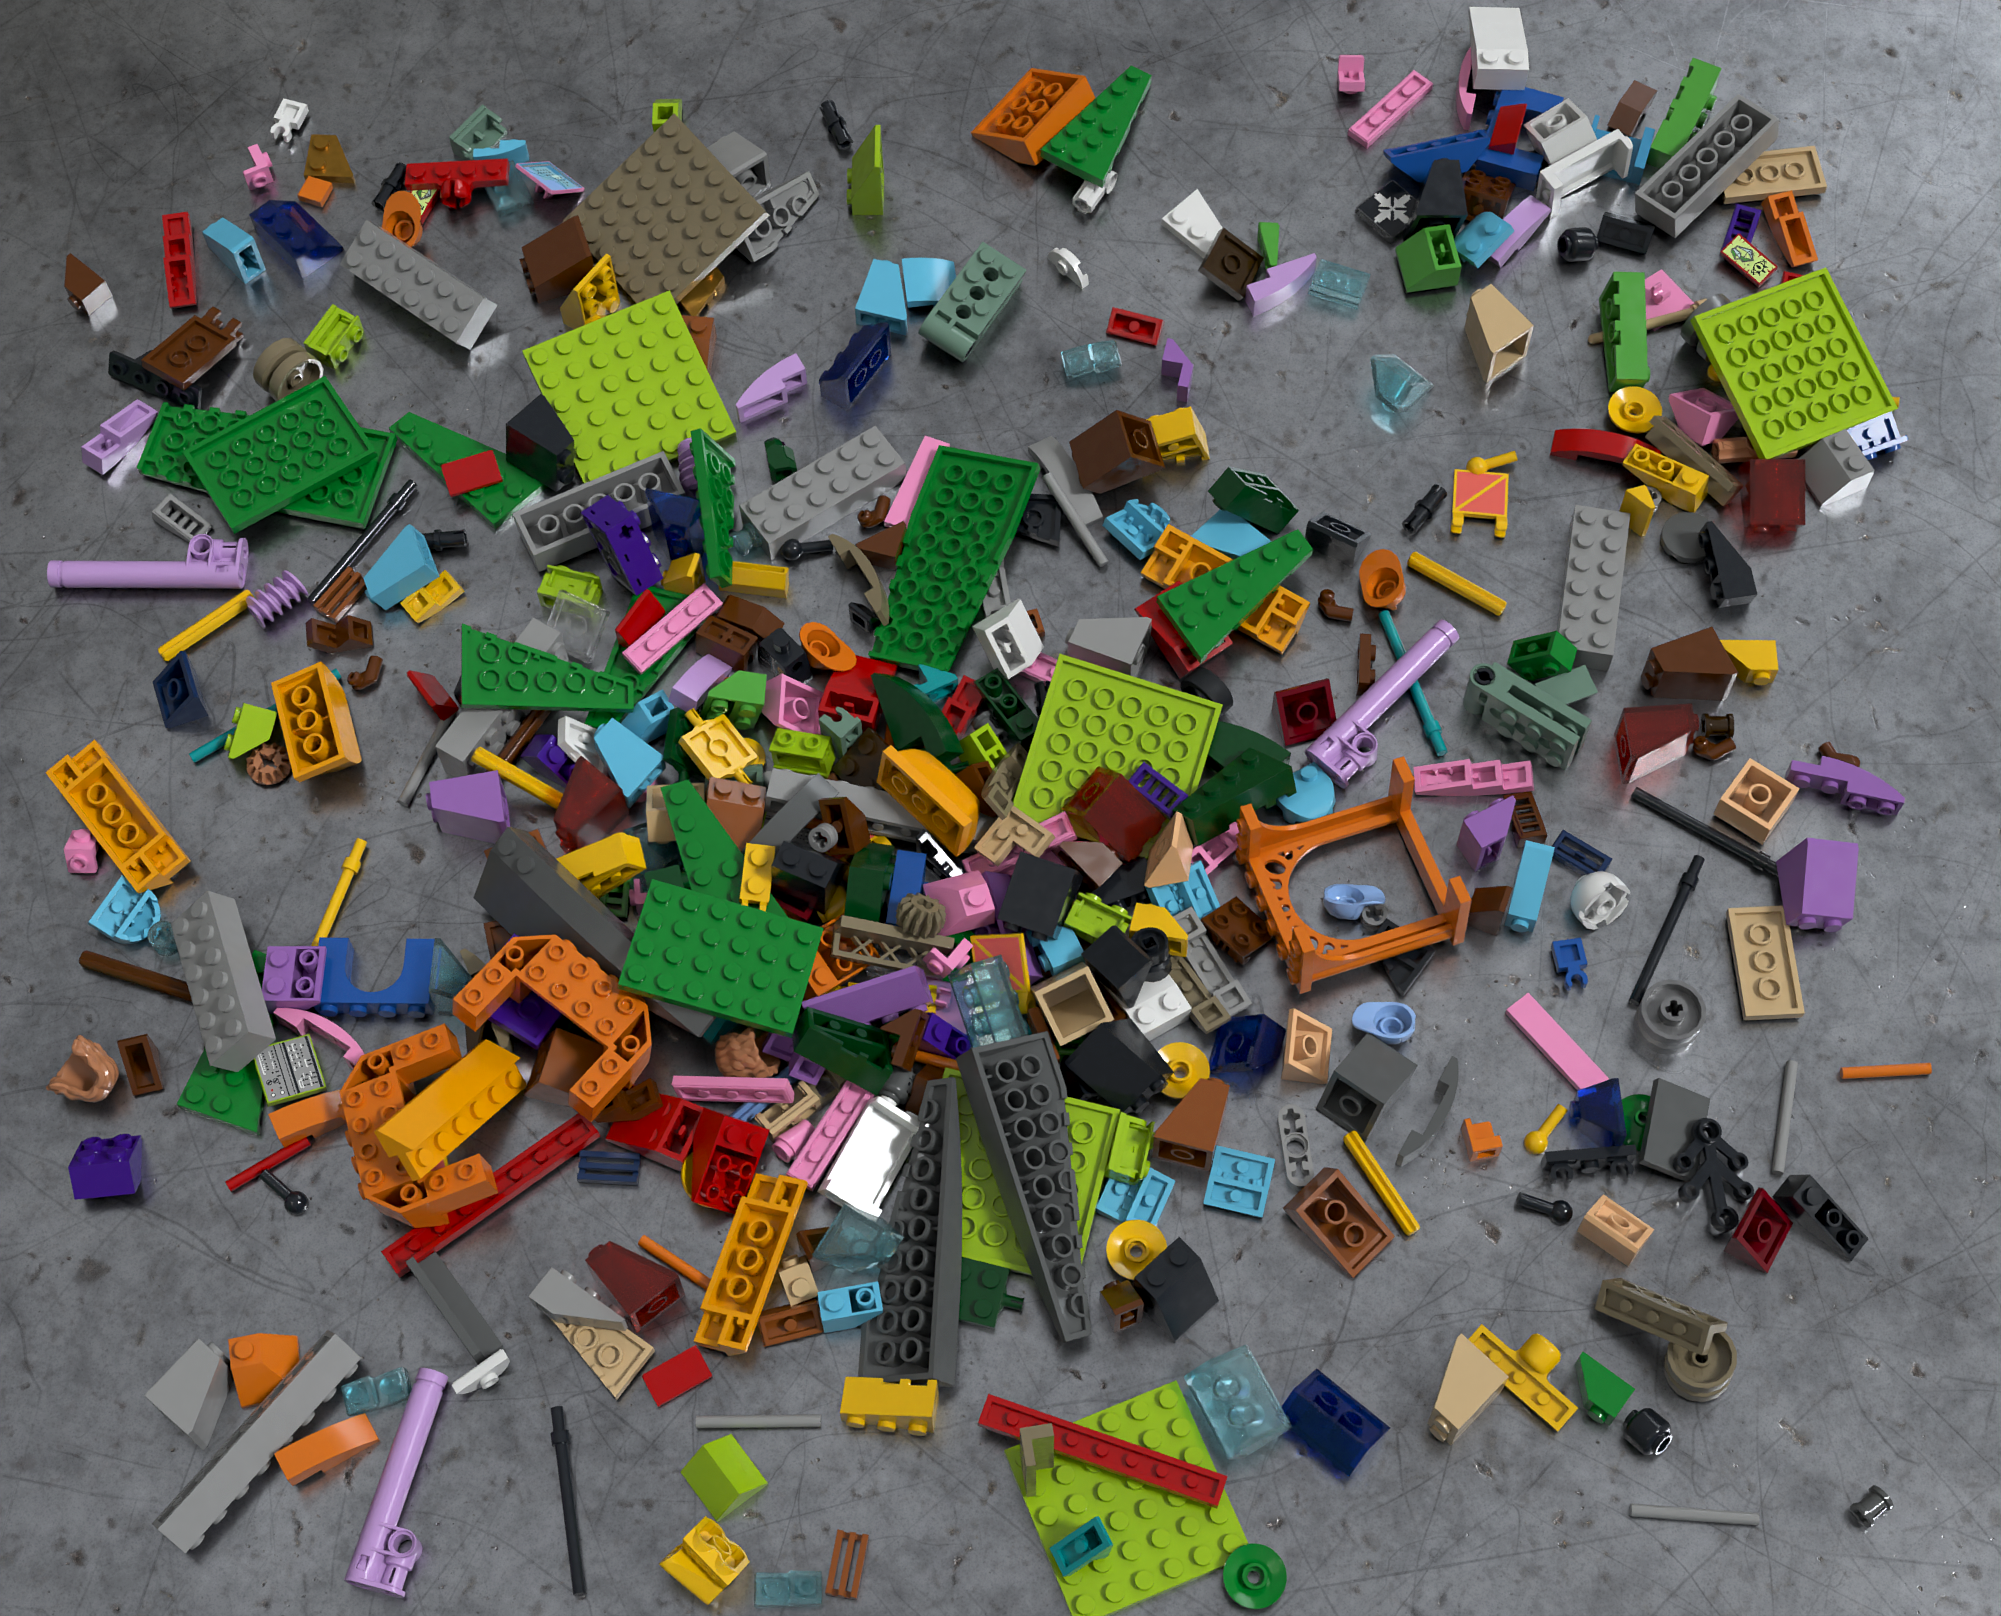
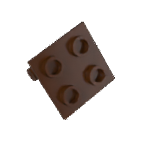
(1236, 928)

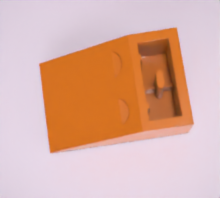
(831, 972)

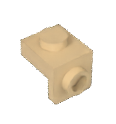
(797, 1279)

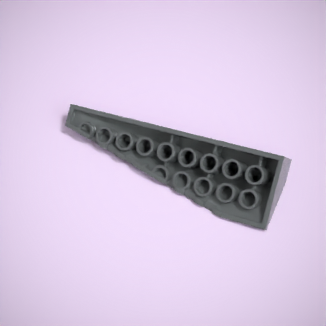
(539, 896)
(1024, 1130)
(923, 1278)

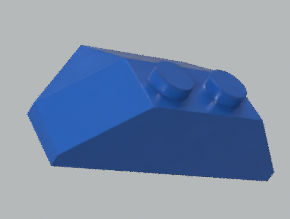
(1418, 157)

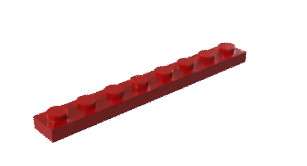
(510, 1181)
(1108, 1452)

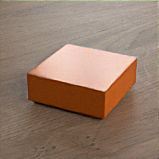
(315, 191)

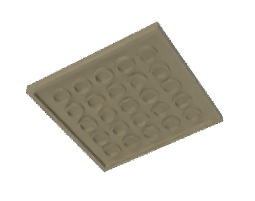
(667, 215)

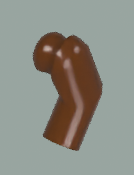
(872, 518)
(1331, 608)
(368, 677)
(1710, 750)
(1829, 751)

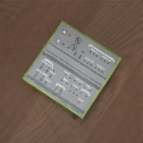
(289, 1070)

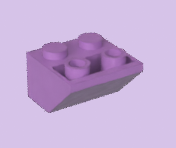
(1485, 833)
(293, 977)

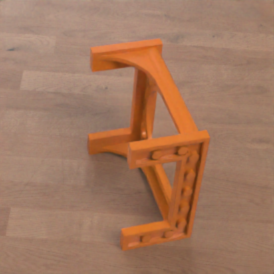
(1266, 843)

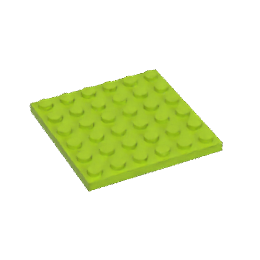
(1793, 364)
(628, 387)
(1116, 724)
(985, 1222)
(1154, 1533)

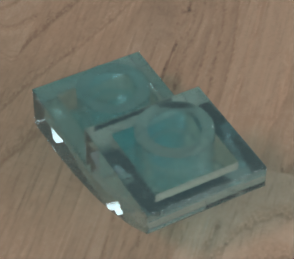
(1091, 357)
(376, 1392)
(788, 1589)

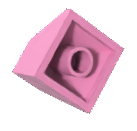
(1702, 414)
(792, 704)
(966, 902)

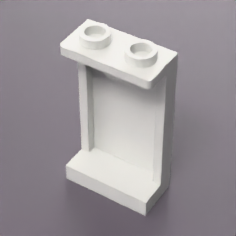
(1582, 167)
(871, 1156)

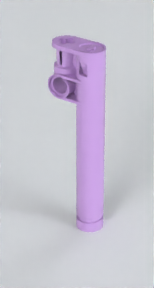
(217, 568)
(1338, 746)
(376, 1558)

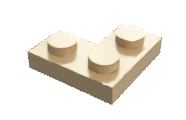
(1012, 831)

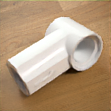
(1090, 194)

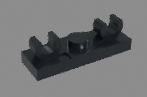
(1589, 1161)

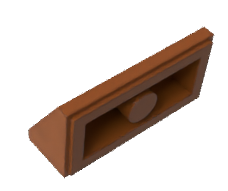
(790, 1322)

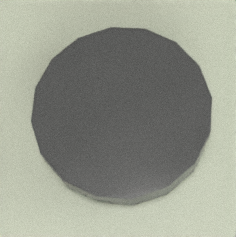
(1680, 537)

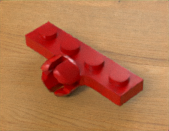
(457, 178)

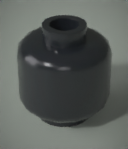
(1577, 244)
(1647, 1431)

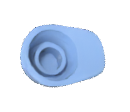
(1349, 900)
(1385, 1020)

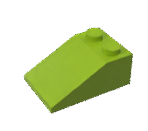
(867, 176)

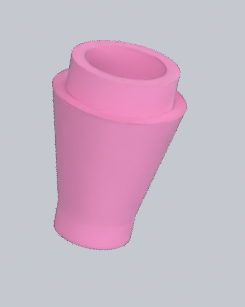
(791, 1142)

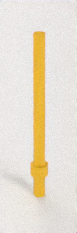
(349, 868)

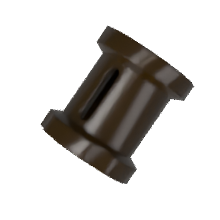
(1717, 725)

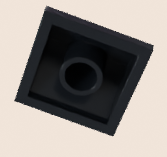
(1336, 538)
(1118, 964)

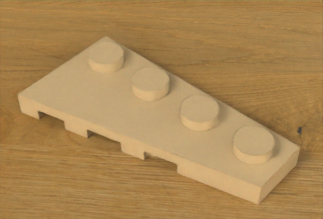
(610, 1353)

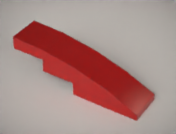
(179, 260)
(963, 706)

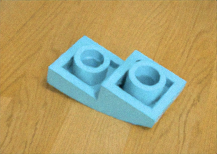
(511, 149)

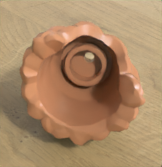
(743, 1056)
(86, 1074)

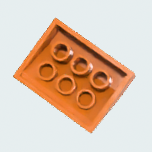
(1034, 113)

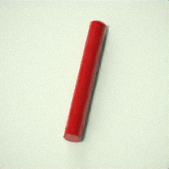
(267, 1163)

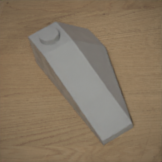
(784, 206)

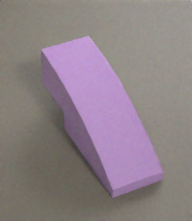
(1524, 220)
(1280, 284)
(771, 388)
(118, 436)
(696, 683)

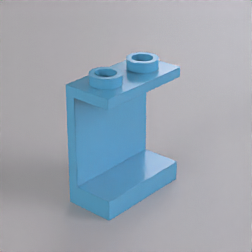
(1638, 157)

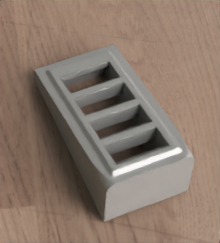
(171, 502)

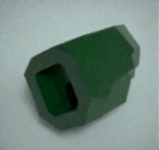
(779, 459)

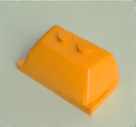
(315, 722)
(931, 795)

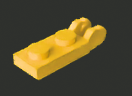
(756, 875)

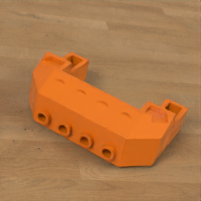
(581, 994)
(371, 1096)

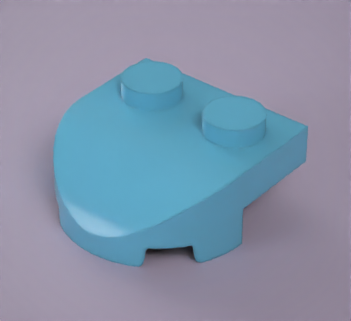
(1482, 238)
(1138, 526)
(1313, 798)
(126, 914)

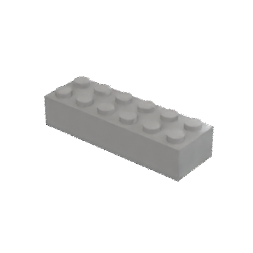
(1706, 165)
(418, 284)
(824, 491)
(555, 526)
(1593, 584)
(492, 726)
(222, 982)

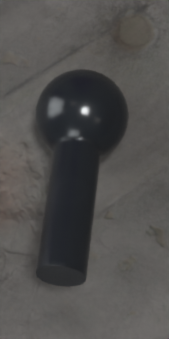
(793, 549)
(294, 1201)
(1558, 1211)

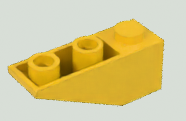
(1675, 481)

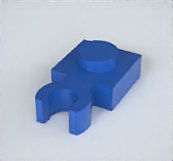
(1570, 958)

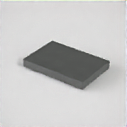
(1669, 1127)

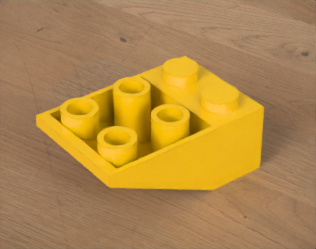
(593, 296)

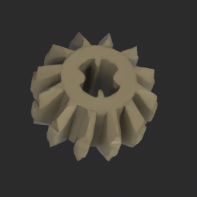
(920, 915)

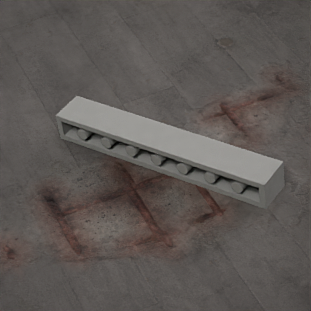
(882, 811)
(256, 1441)

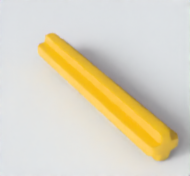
(1457, 583)
(204, 626)
(517, 777)
(1381, 1183)

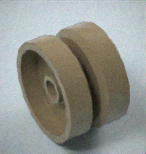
(286, 368)
(1705, 1379)

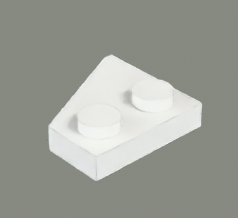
(578, 740)

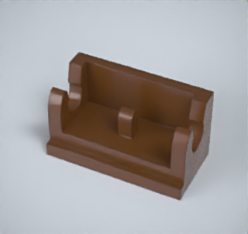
(726, 643)

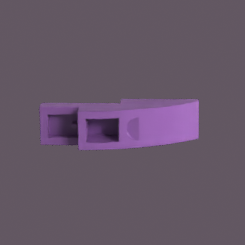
(1857, 786)

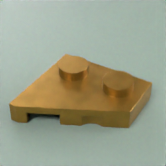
(327, 160)
(702, 293)

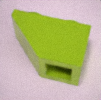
(664, 109)
(252, 729)

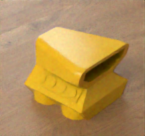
(705, 1561)

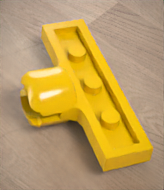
(1528, 1374)

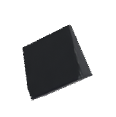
(863, 617)

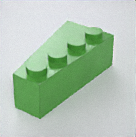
(1685, 112)
(1624, 330)

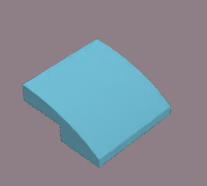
(926, 280)
(1182, 895)
(1239, 1181)
(1135, 1202)

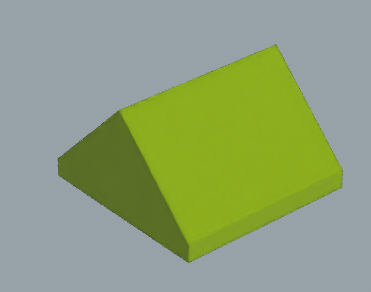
(723, 1476)

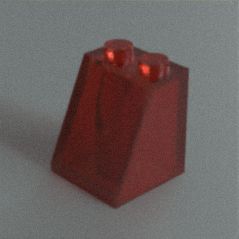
(1773, 494)
(1653, 737)
(588, 807)
(1114, 813)
(634, 1283)

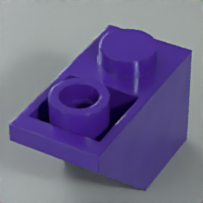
(549, 759)
(943, 1038)

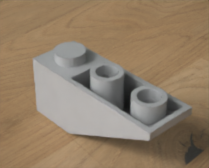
(570, 1304)

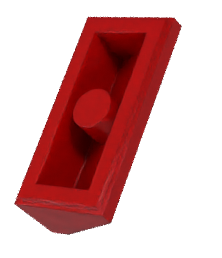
(1508, 128)
(1135, 326)
(471, 473)
(639, 619)
(433, 694)
(676, 1376)

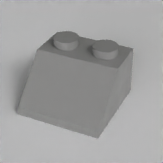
(1836, 468)

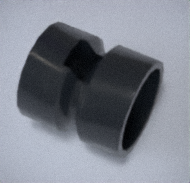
(1155, 945)

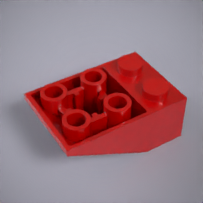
(1170, 641)
(855, 692)
(661, 1135)
(724, 1159)

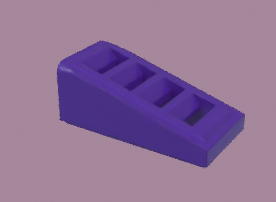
(1745, 213)
(1139, 775)

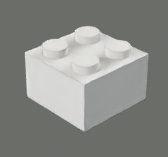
(1560, 131)

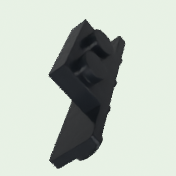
(132, 372)

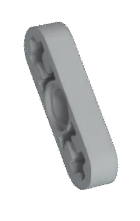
(1300, 1126)

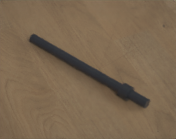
(394, 503)
(1760, 860)
(1687, 884)
(560, 1440)

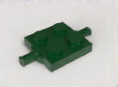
(673, 752)
(984, 1293)

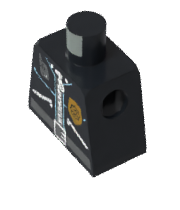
(781, 654)

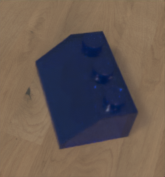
(294, 235)
(856, 365)
(675, 523)
(1333, 1422)

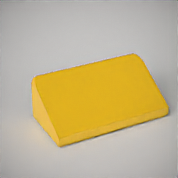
(1640, 506)

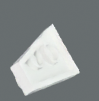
(1193, 223)

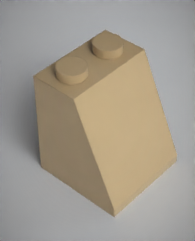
(1496, 332)
(1071, 1003)
(1465, 1390)

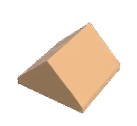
(1170, 855)
(1306, 1049)
(1615, 1230)

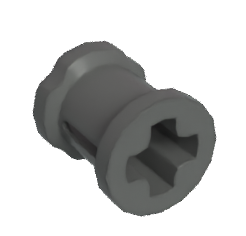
(988, 717)
(1871, 1506)

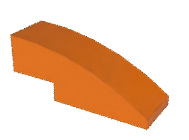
(1789, 228)
(308, 1117)
(326, 1448)

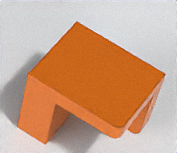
(1480, 1140)

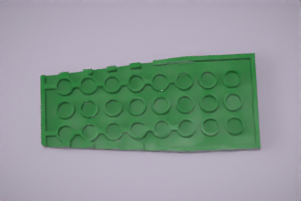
(341, 502)
(951, 554)

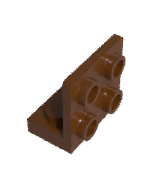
(1486, 193)

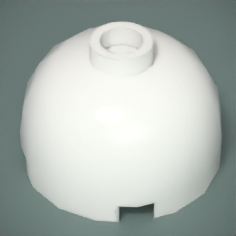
(1598, 898)

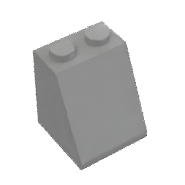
(743, 161)
(1111, 642)
(194, 1391)

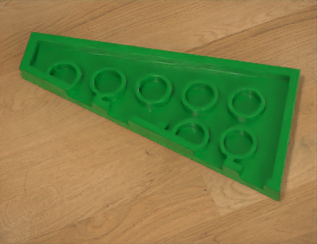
(1099, 131)
(439, 445)
(716, 504)
(1226, 596)
(619, 666)
(525, 678)
(705, 847)
(226, 1094)

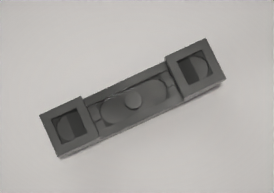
(795, 814)
(1418, 1143)

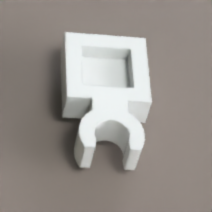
(288, 116)

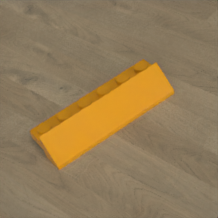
(1185, 558)
(118, 818)
(451, 1108)
(748, 1263)

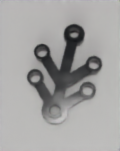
(1715, 1171)

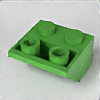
(1429, 259)
(738, 697)

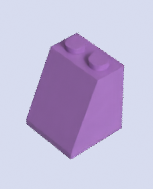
(470, 806)
(1819, 883)

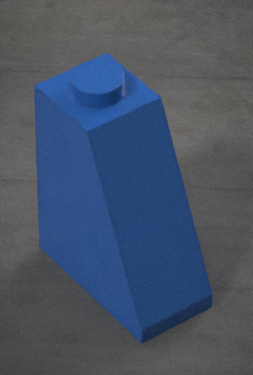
(907, 878)

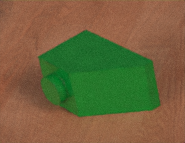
(1601, 1390)

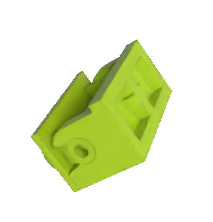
(334, 337)
(583, 585)
(802, 752)
(1093, 918)
(1130, 1150)

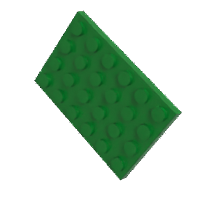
(279, 454)
(720, 958)

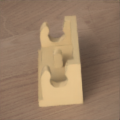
(786, 1115)

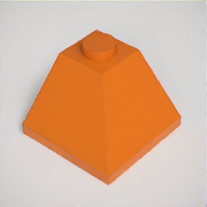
(261, 1364)

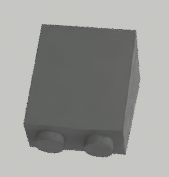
(1366, 1086)

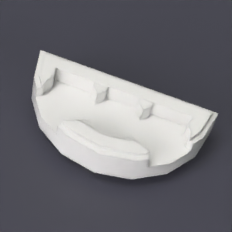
(1067, 264)
(482, 1375)

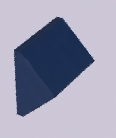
(179, 692)

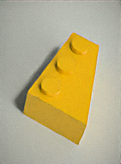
(1180, 435)
(606, 863)
(890, 1405)

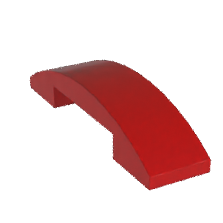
(1594, 444)

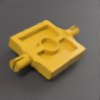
(717, 748)

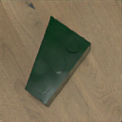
(1253, 498)
(869, 880)
(845, 1048)

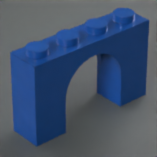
(1523, 166)
(406, 996)

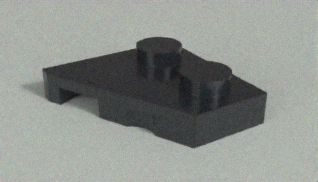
(936, 858)
(1406, 967)

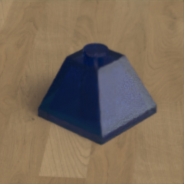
(1246, 1043)
(1600, 1113)

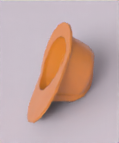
(403, 217)
(1382, 579)
(825, 649)

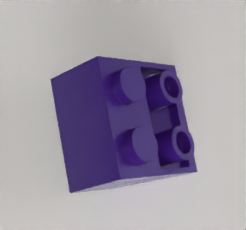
(106, 1166)

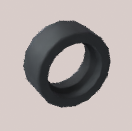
(1209, 686)

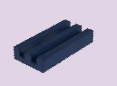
(1570, 856)
(612, 1157)

